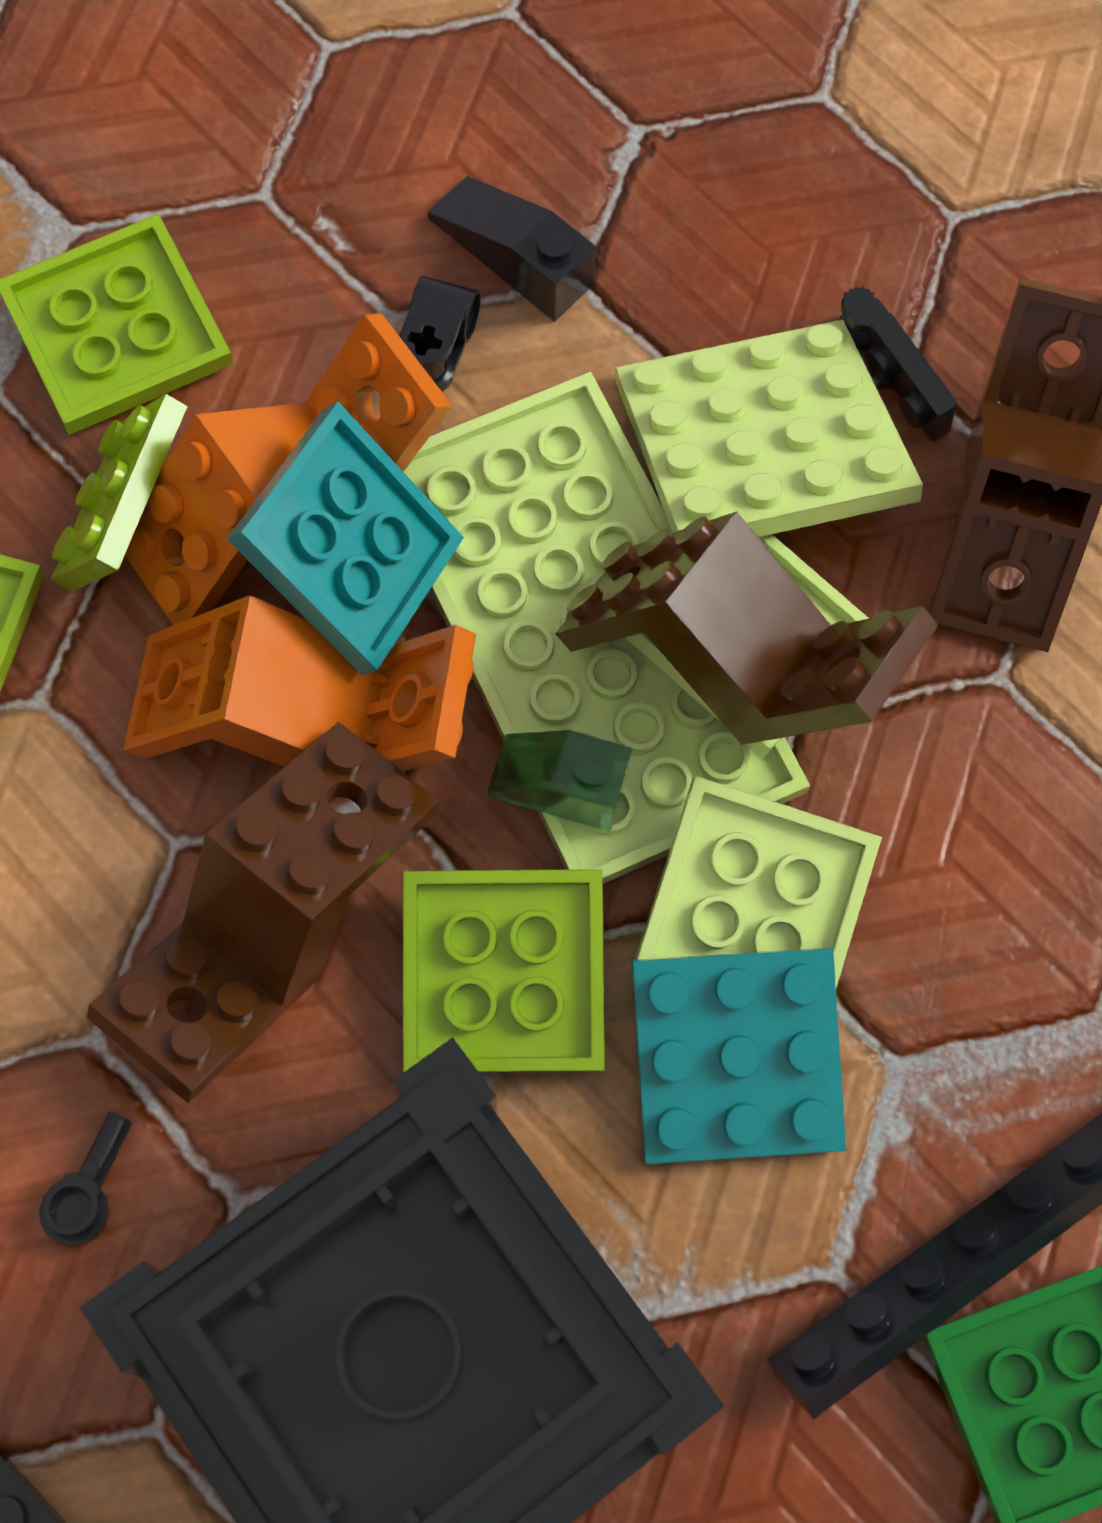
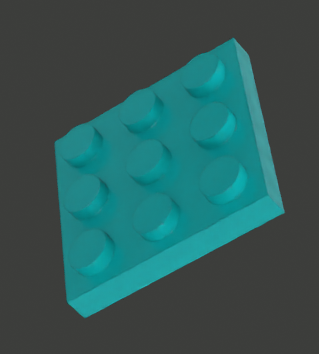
(347, 538)
(738, 1055)

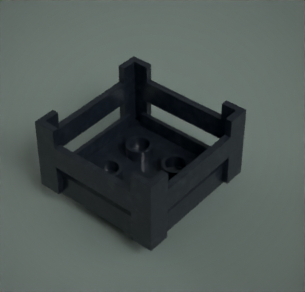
(406, 1334)

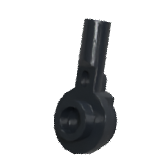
(76, 1206)

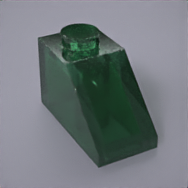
(562, 775)

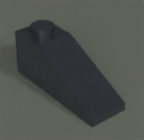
(519, 243)

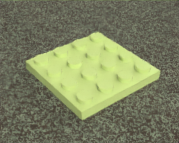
(768, 430)

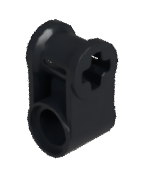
(440, 326)

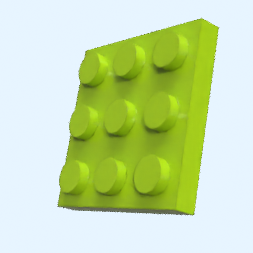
(114, 323)
(505, 968)

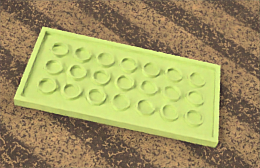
(540, 507)

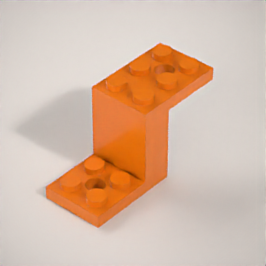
(235, 453)
(278, 685)

